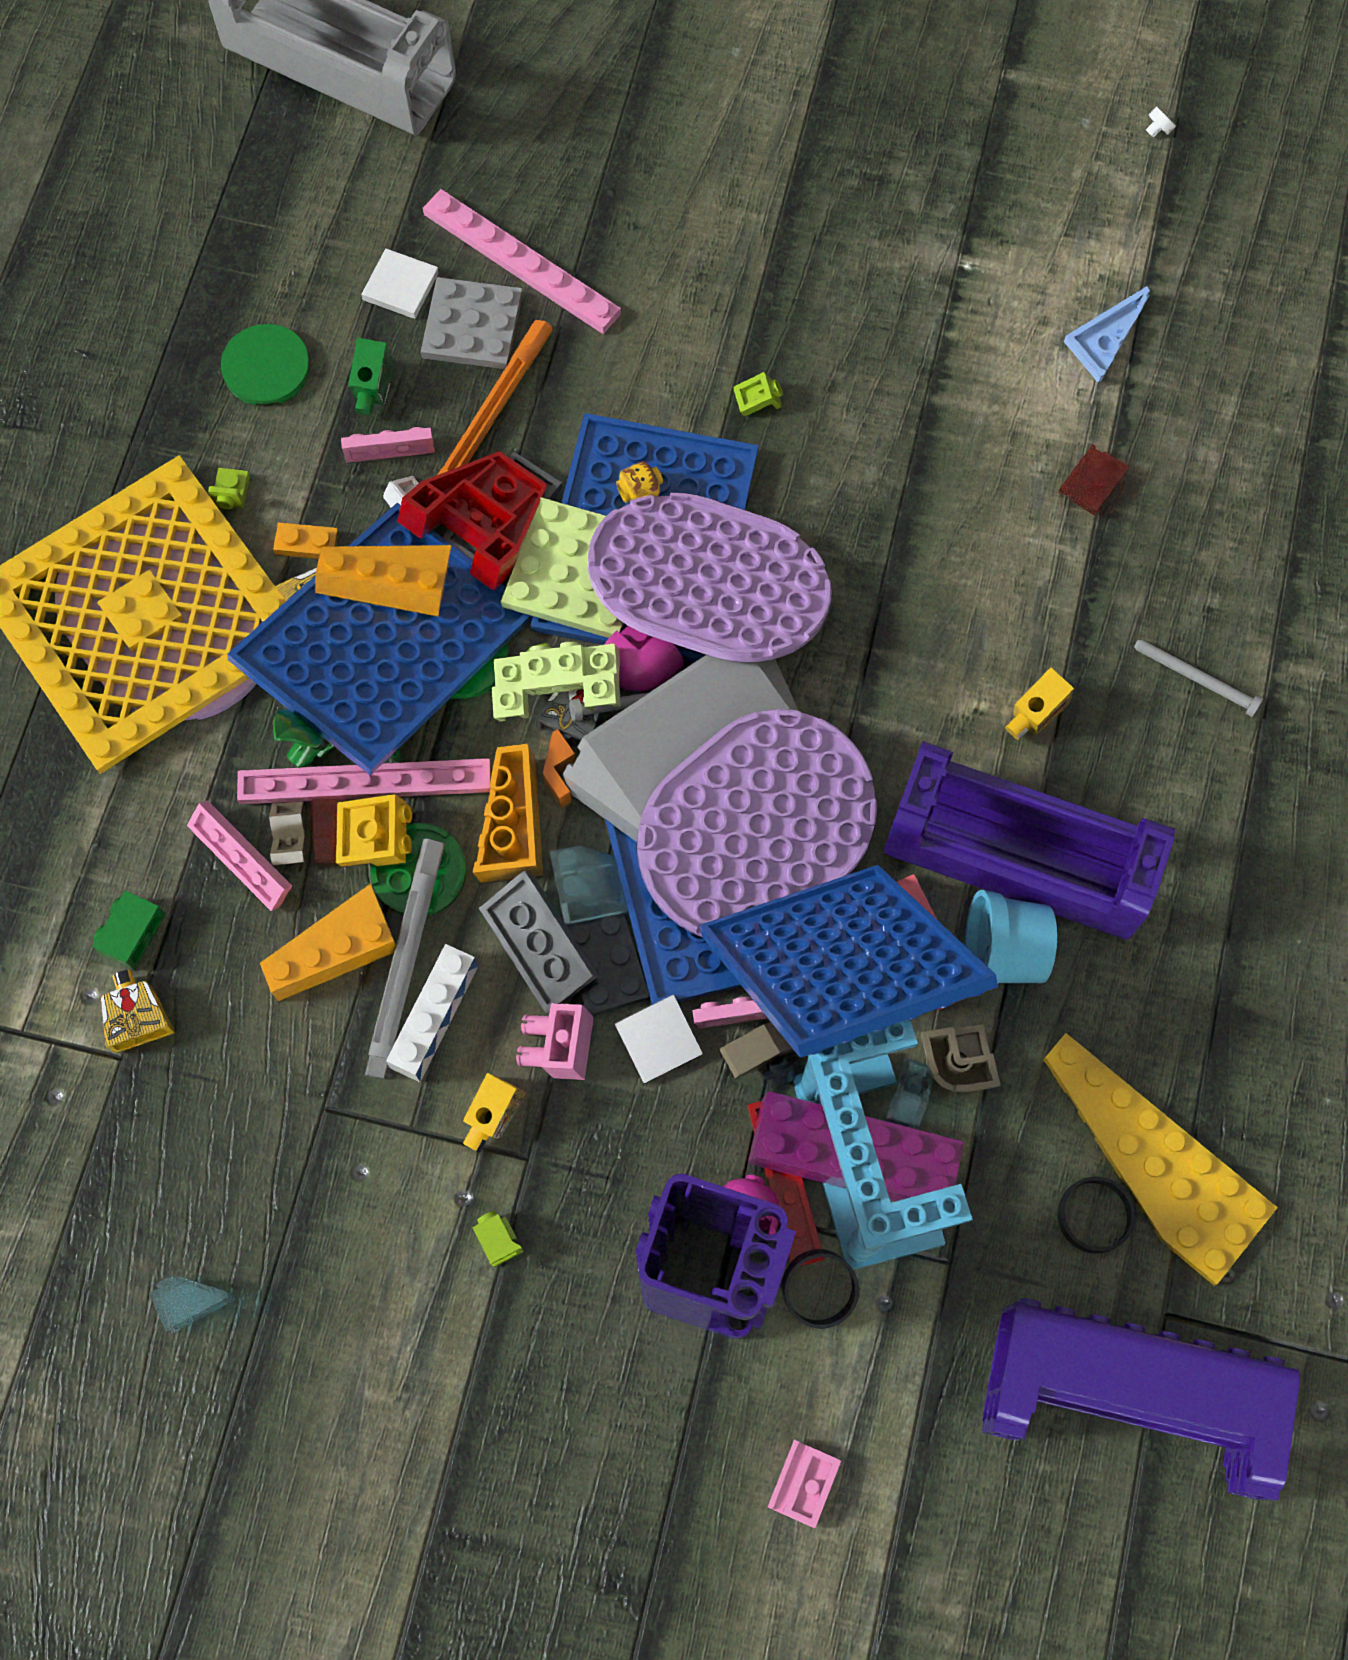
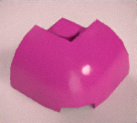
(644, 660)

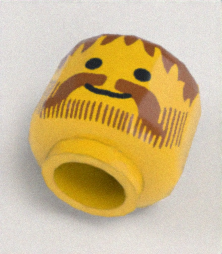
(639, 481)

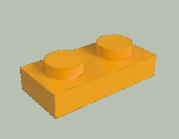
(303, 540)

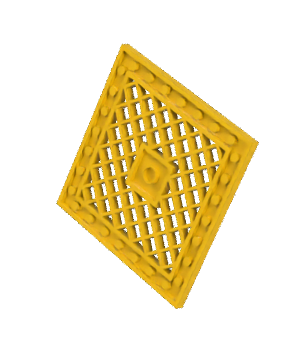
(136, 611)

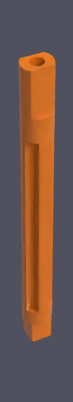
(499, 395)

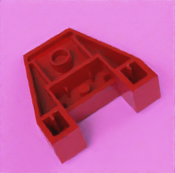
(484, 504)

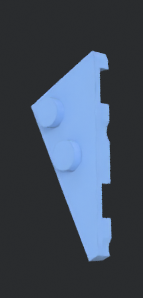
(1102, 337)

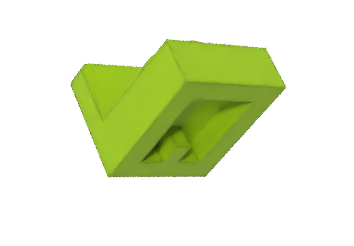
(758, 393)
(230, 488)

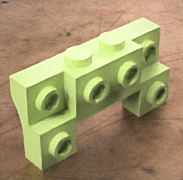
(556, 671)

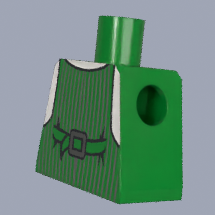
(370, 374)

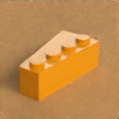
(386, 575)
(512, 818)
(331, 947)

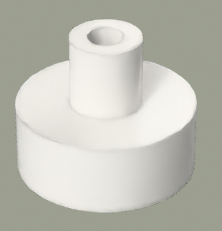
(1160, 122)

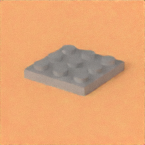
(471, 323)

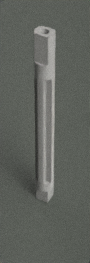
(404, 957)

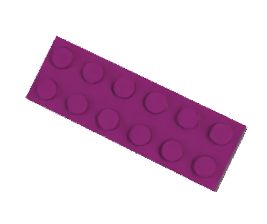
(797, 1141)

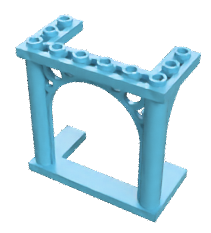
(862, 1214)

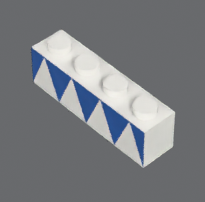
(432, 1013)

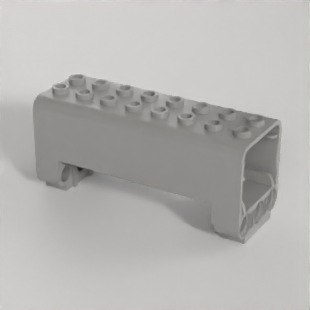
(349, 52)

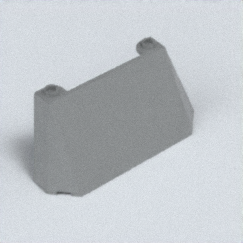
(651, 737)

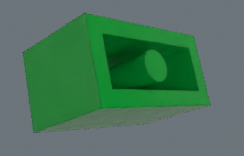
(128, 929)

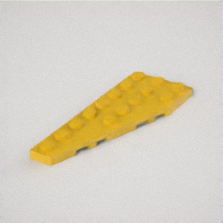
(1182, 1187)

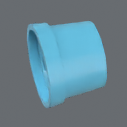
(1012, 937)

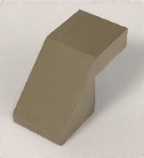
(288, 832)
(755, 1049)

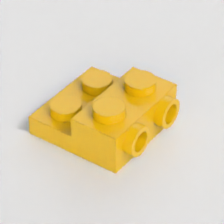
(373, 831)

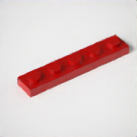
(794, 1202)

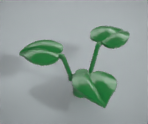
(307, 745)

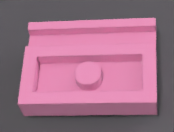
(804, 1484)

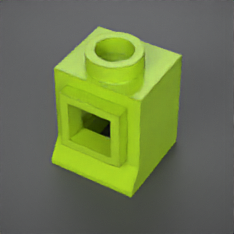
(496, 1238)

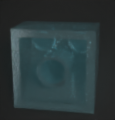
(587, 884)

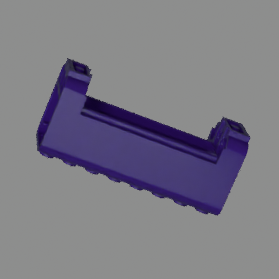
(1029, 844)
(726, 1213)
(1147, 1384)

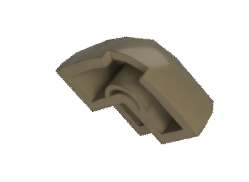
(960, 1058)

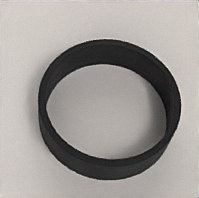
(1122, 1194)
(839, 1317)

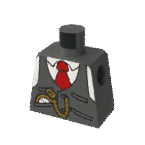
(557, 715)

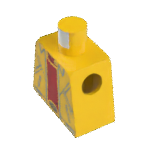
(1048, 696)

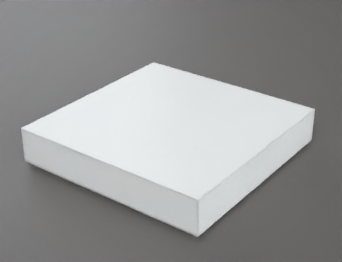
(400, 283)
(658, 1038)

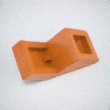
(557, 759)

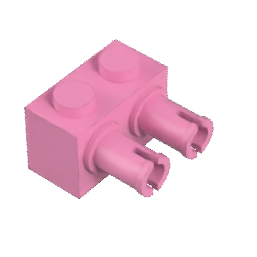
(566, 1042)

